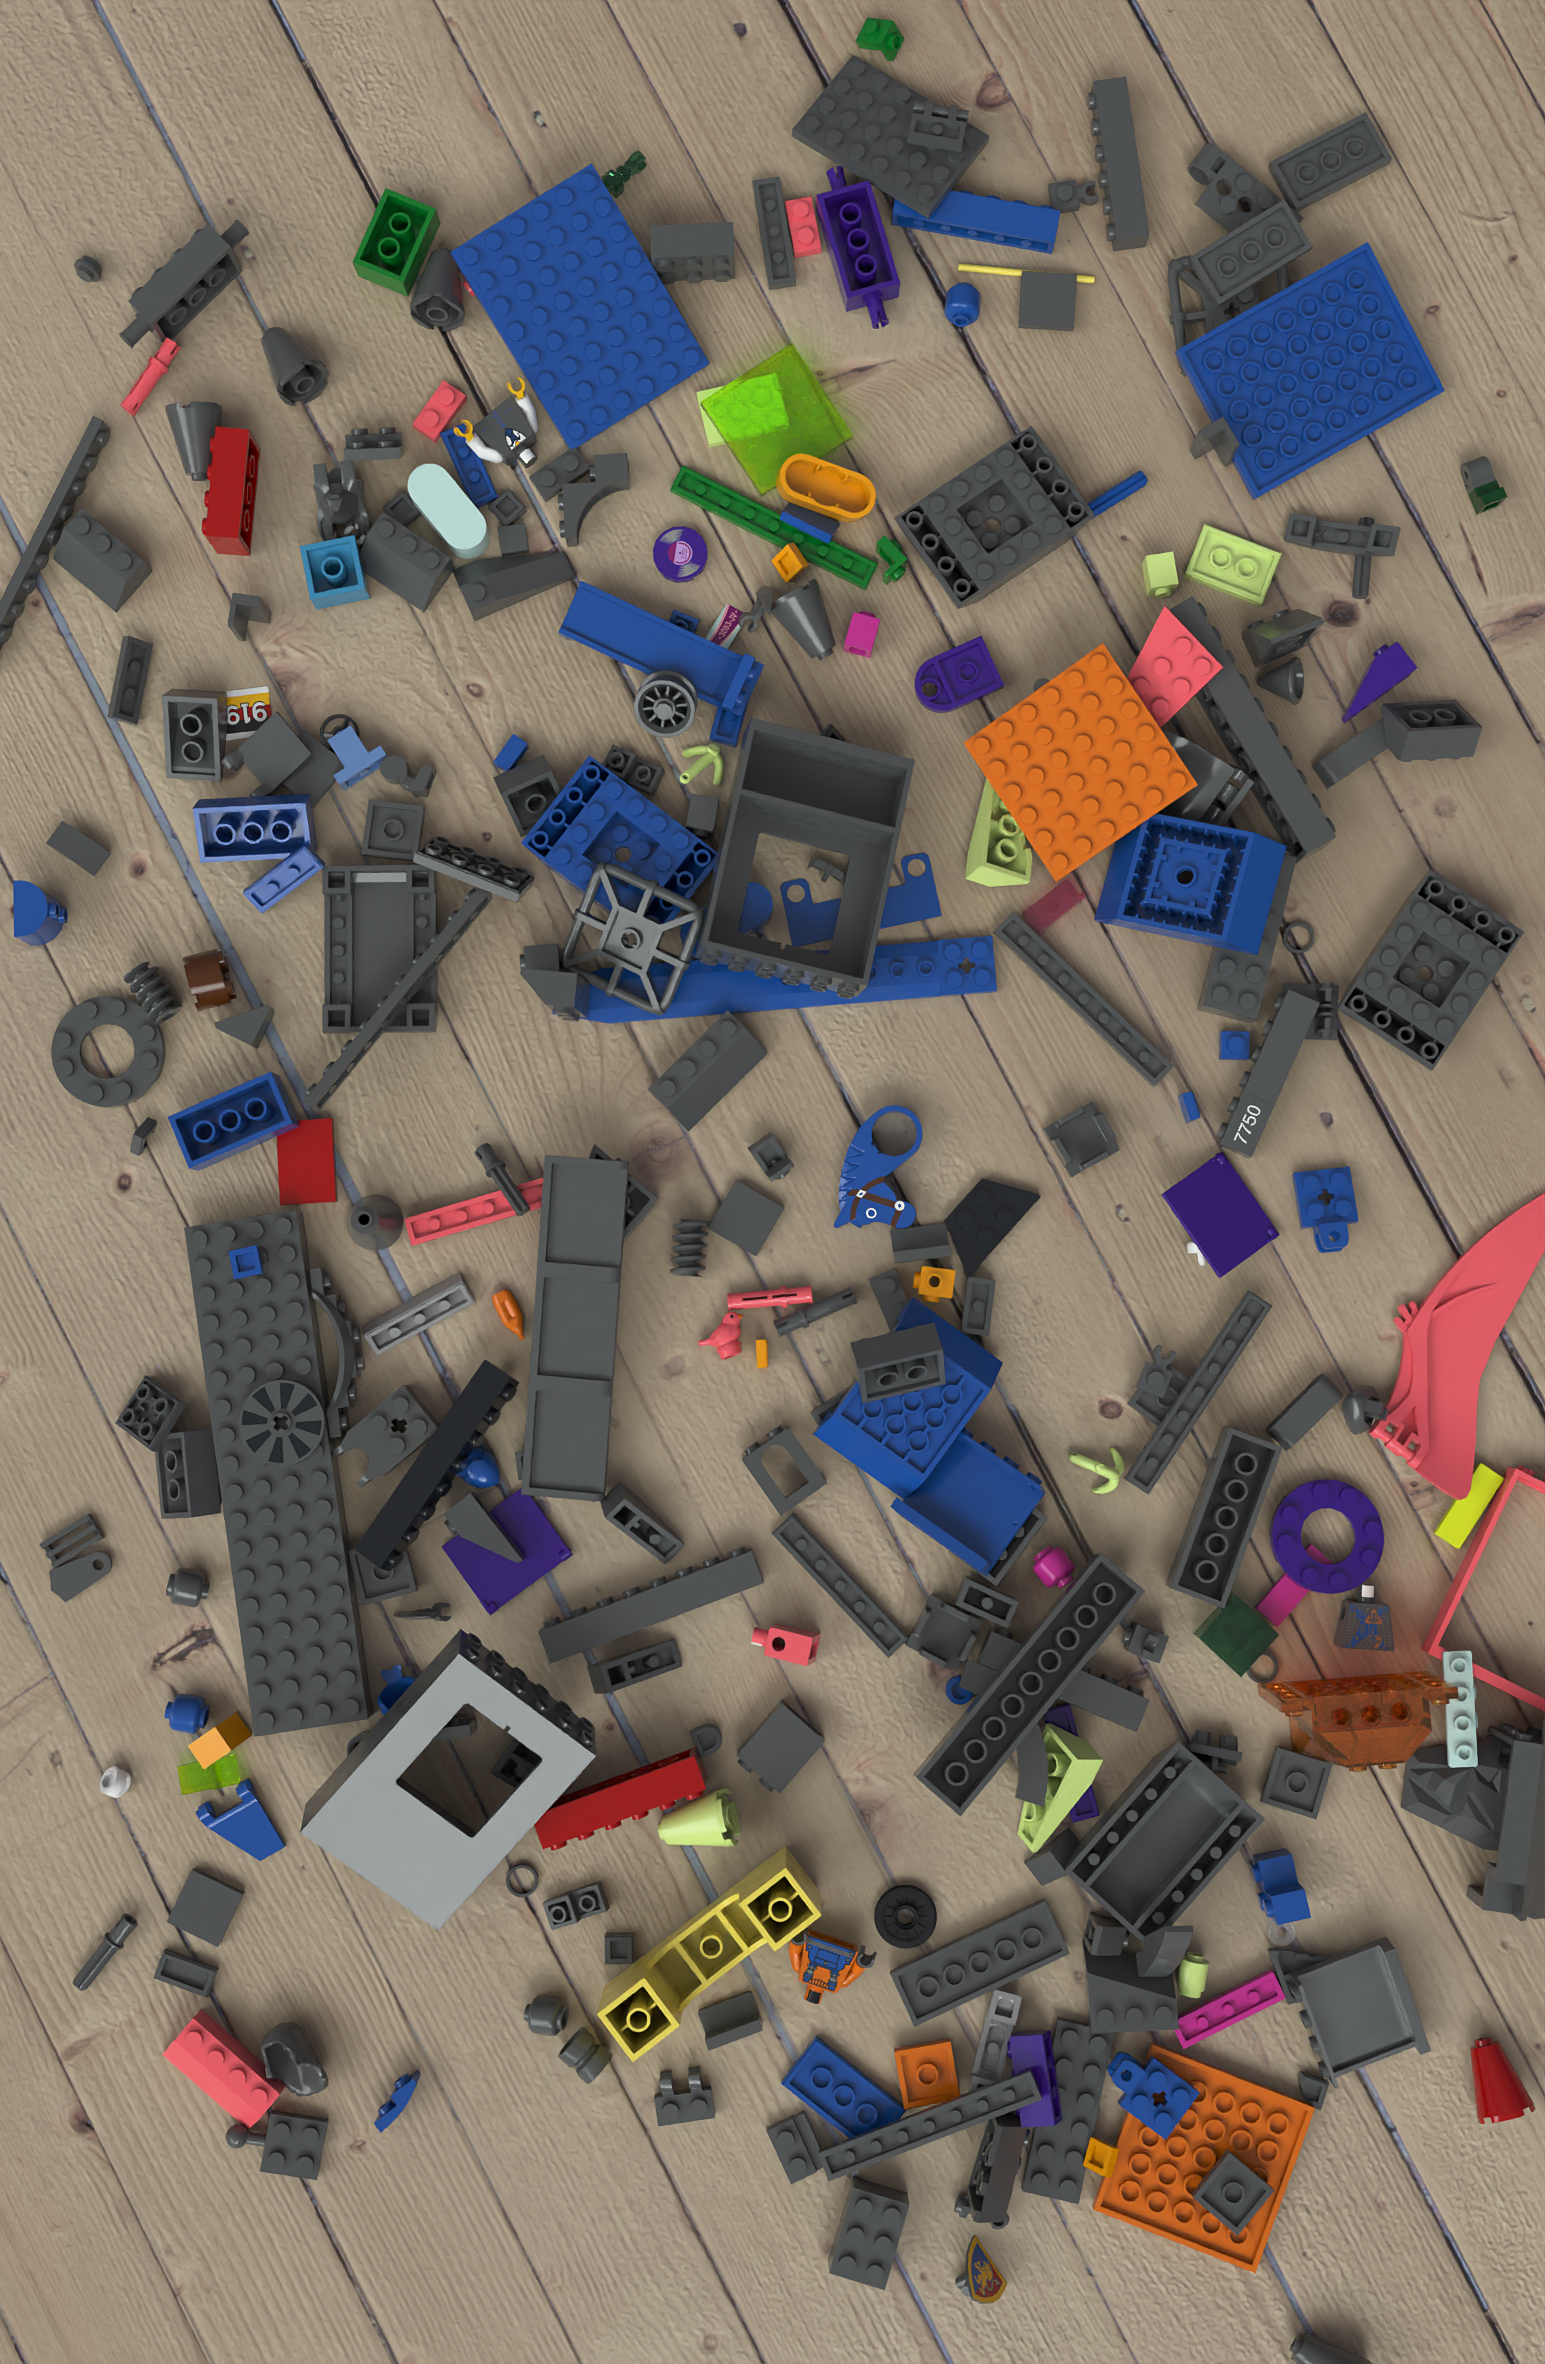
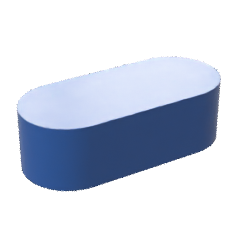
(755, 912)

